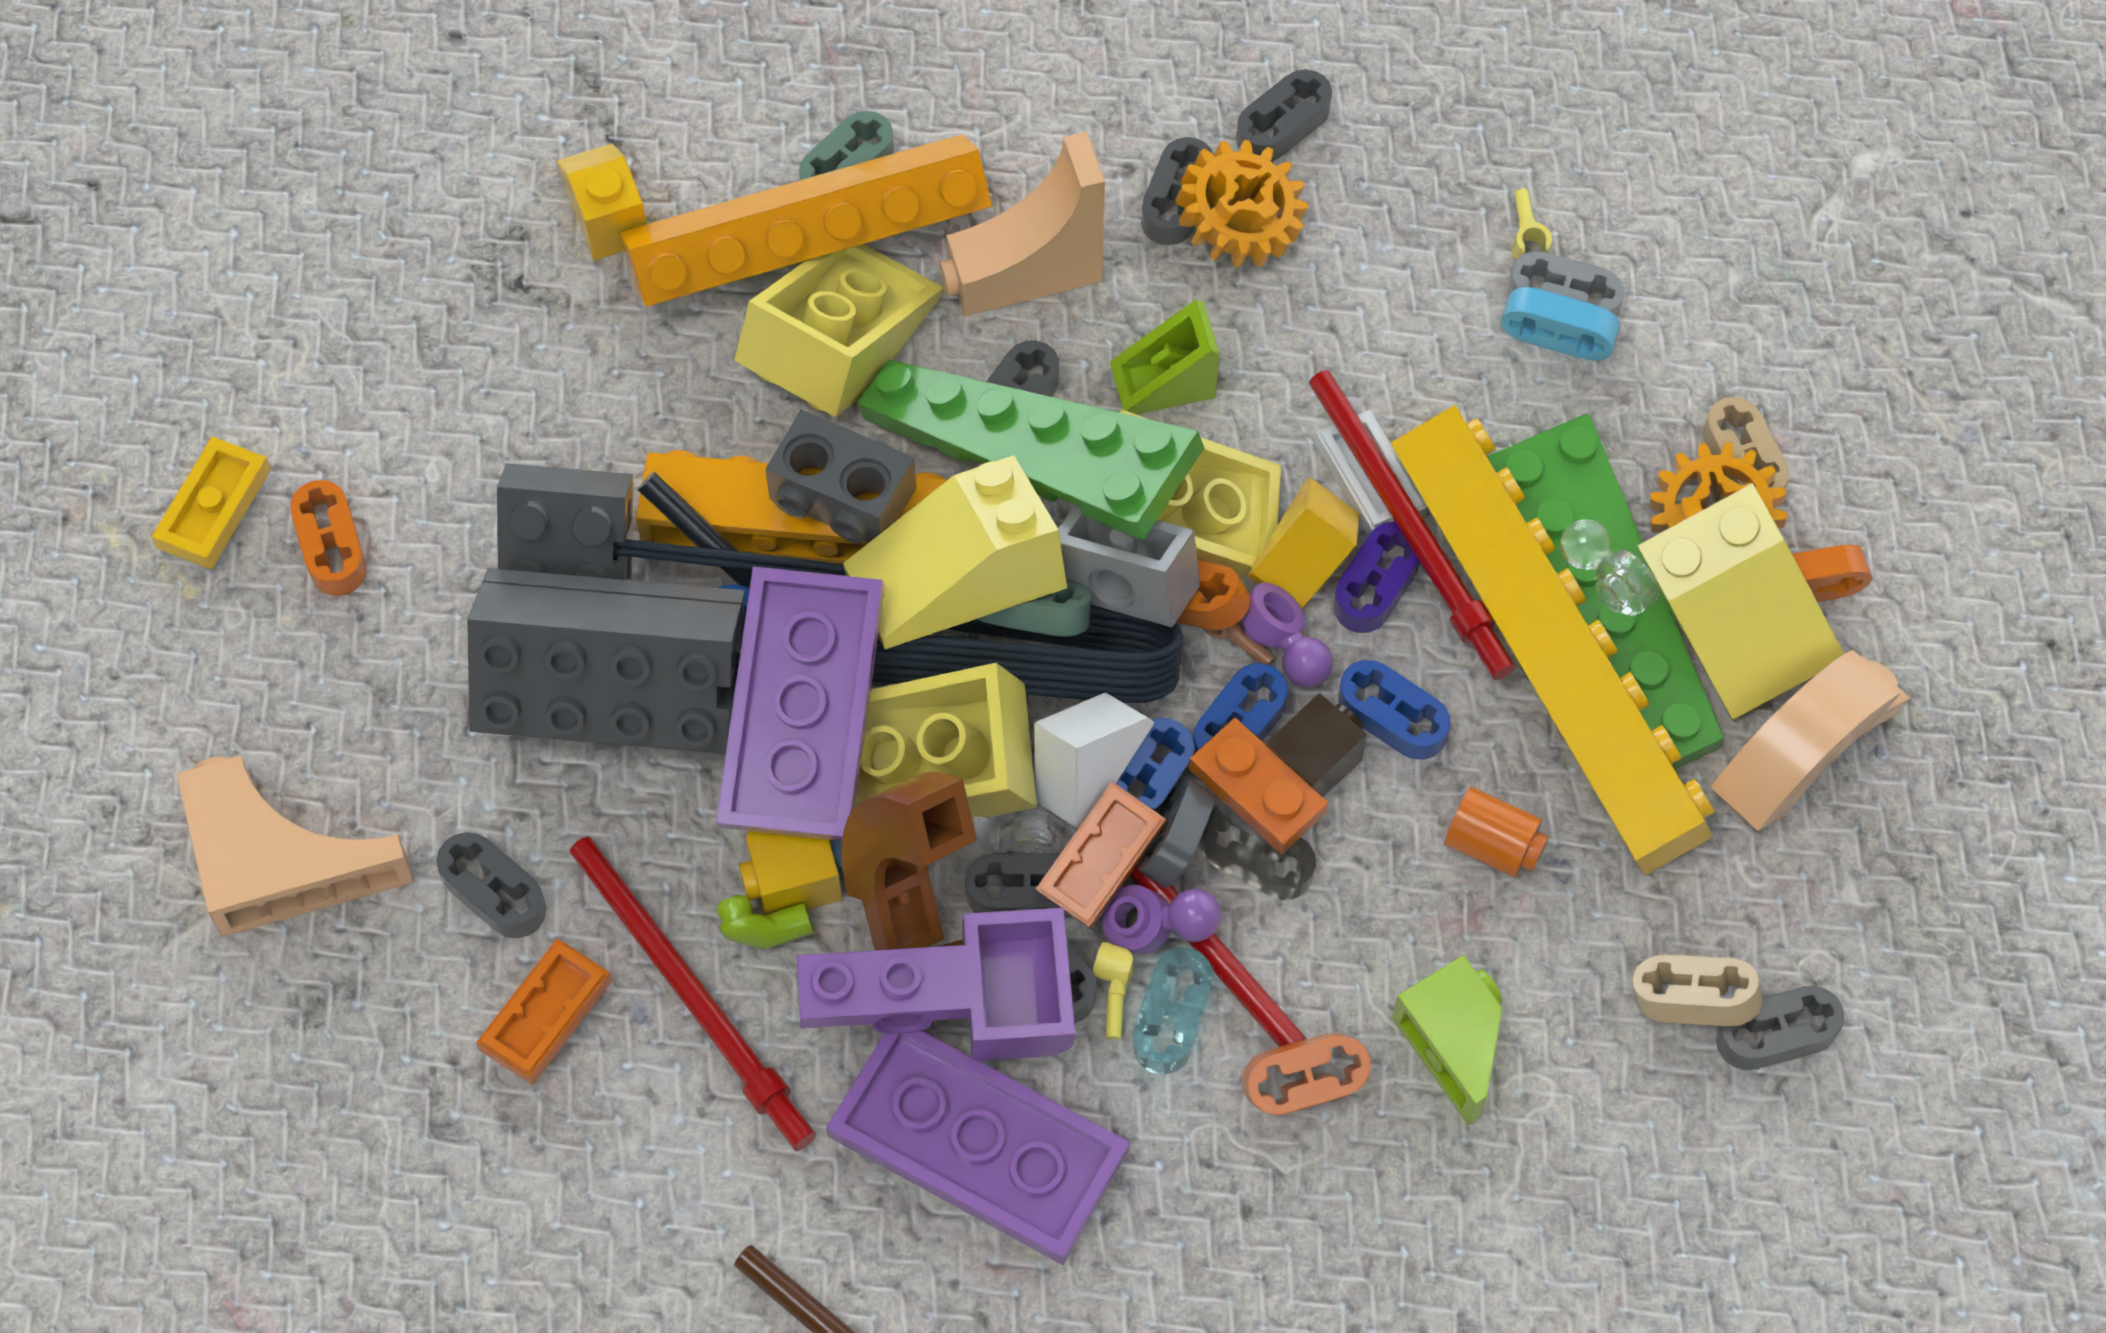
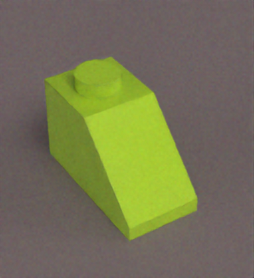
(1454, 1031)

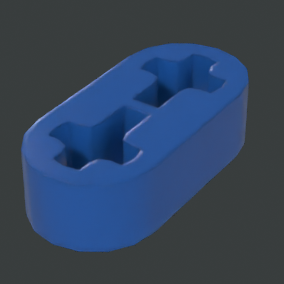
(1233, 699)
(1393, 709)
(1163, 777)

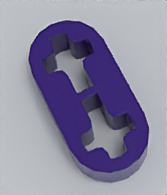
(1367, 570)

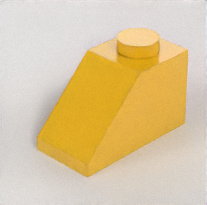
(602, 197)
(789, 871)

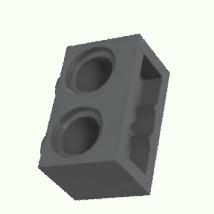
(849, 467)

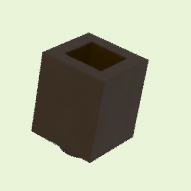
(1321, 743)

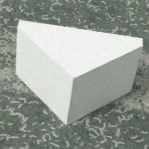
(1083, 753)

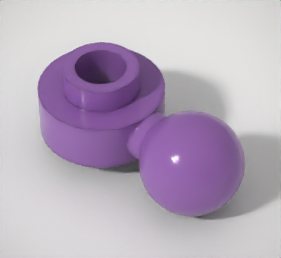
(1276, 622)
(1191, 915)

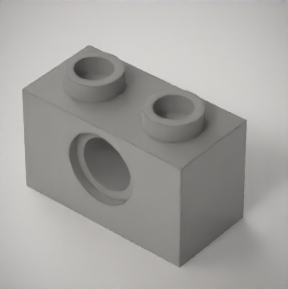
(1129, 574)

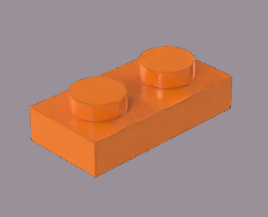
(1258, 785)

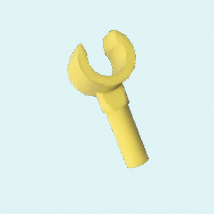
(1528, 227)
(1115, 966)

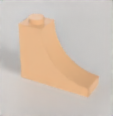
(1039, 244)
(266, 867)

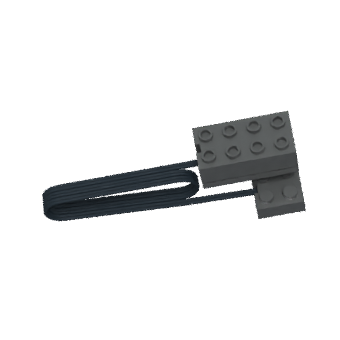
(591, 656)

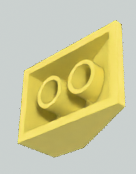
(834, 325)
(1228, 504)
(963, 554)
(1741, 601)
(956, 725)

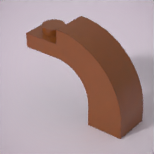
(889, 852)

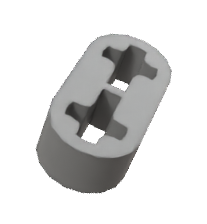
(1568, 278)

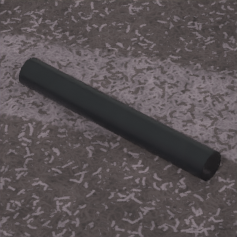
(689, 522)

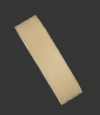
(1755, 437)
(1697, 990)

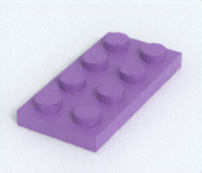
(800, 703)
(979, 1141)

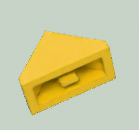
(1307, 543)

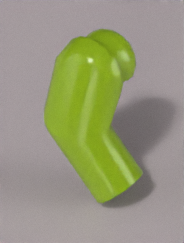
(760, 930)

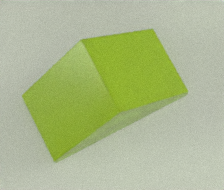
(1169, 364)

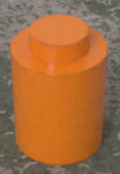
(1496, 833)

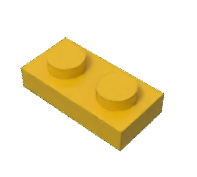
(211, 502)

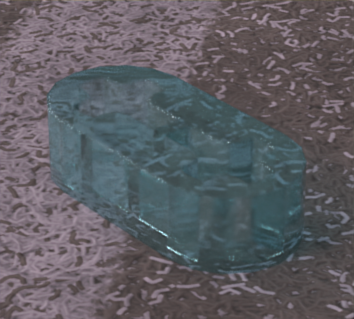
(1158, 1006)

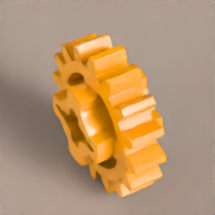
(1241, 203)
(1710, 473)

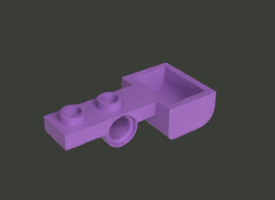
(1004, 978)

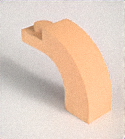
(1807, 736)

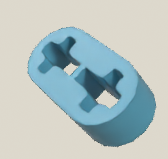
(1560, 323)

